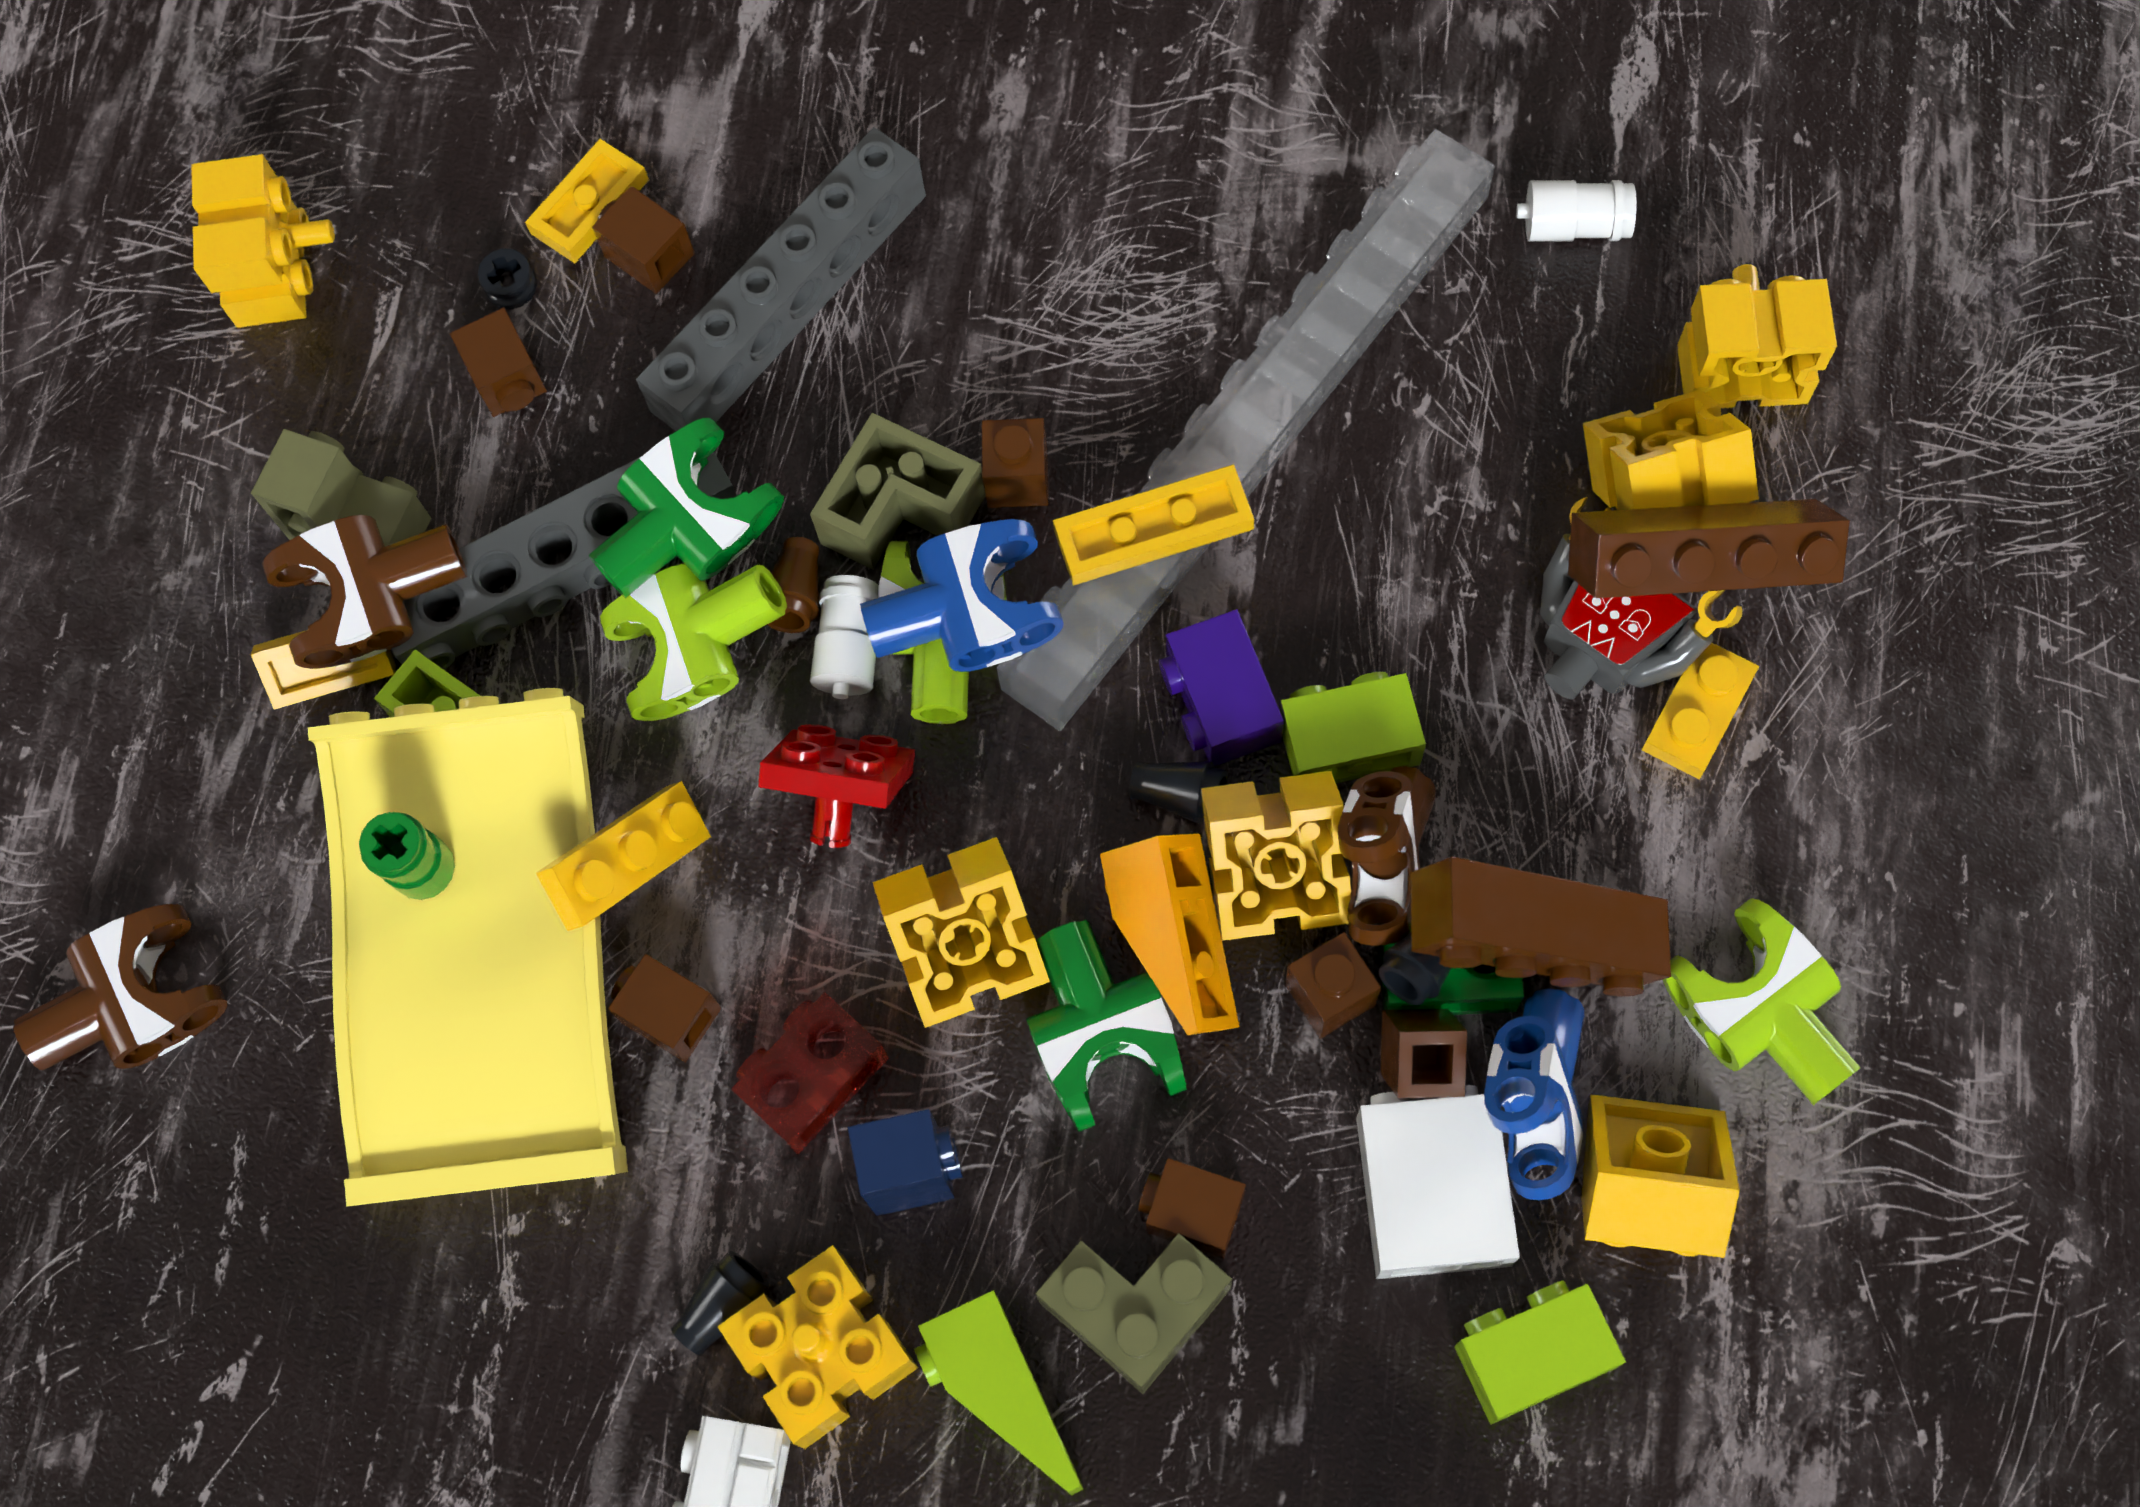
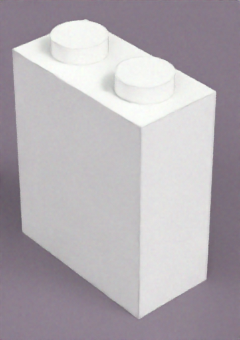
(1435, 1185)

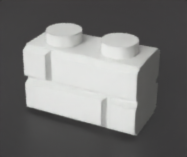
(734, 1464)

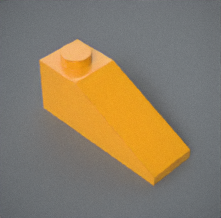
(1170, 920)

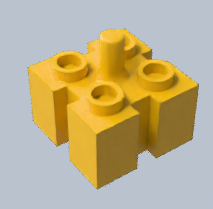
(252, 240)
(1757, 340)
(1671, 456)
(1276, 855)
(961, 932)
(817, 1347)

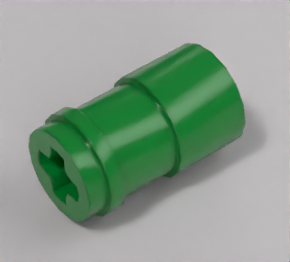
(406, 855)

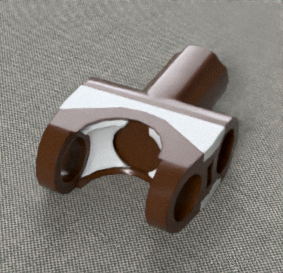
(365, 585)
(1382, 839)
(120, 996)

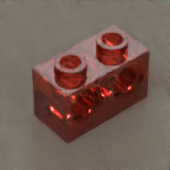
(823, 1083)

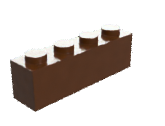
(1707, 548)
(1539, 926)

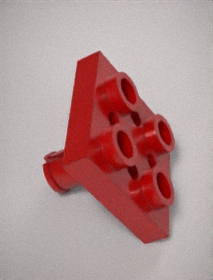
(837, 774)

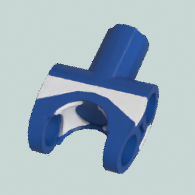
(959, 600)
(1533, 1079)

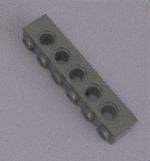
(784, 283)
(523, 553)

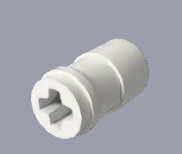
(1578, 210)
(842, 649)

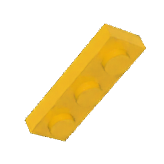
(1153, 524)
(623, 856)

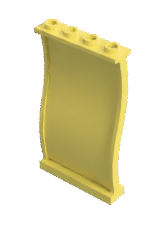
(473, 1013)

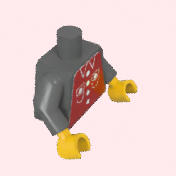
(1620, 637)

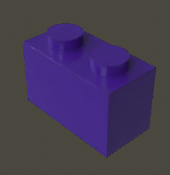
(1222, 689)

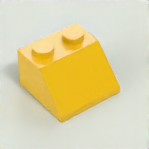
(1658, 1177)

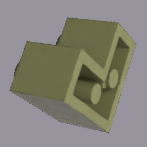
(893, 479)
(315, 483)
(1140, 1324)

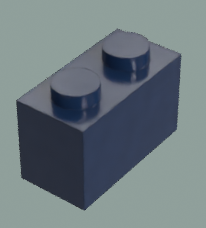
(904, 1162)

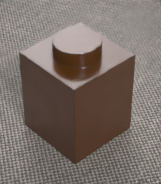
(643, 239)
(498, 363)
(1015, 462)
(1332, 985)
(663, 1007)
(1423, 1053)
(1192, 1204)

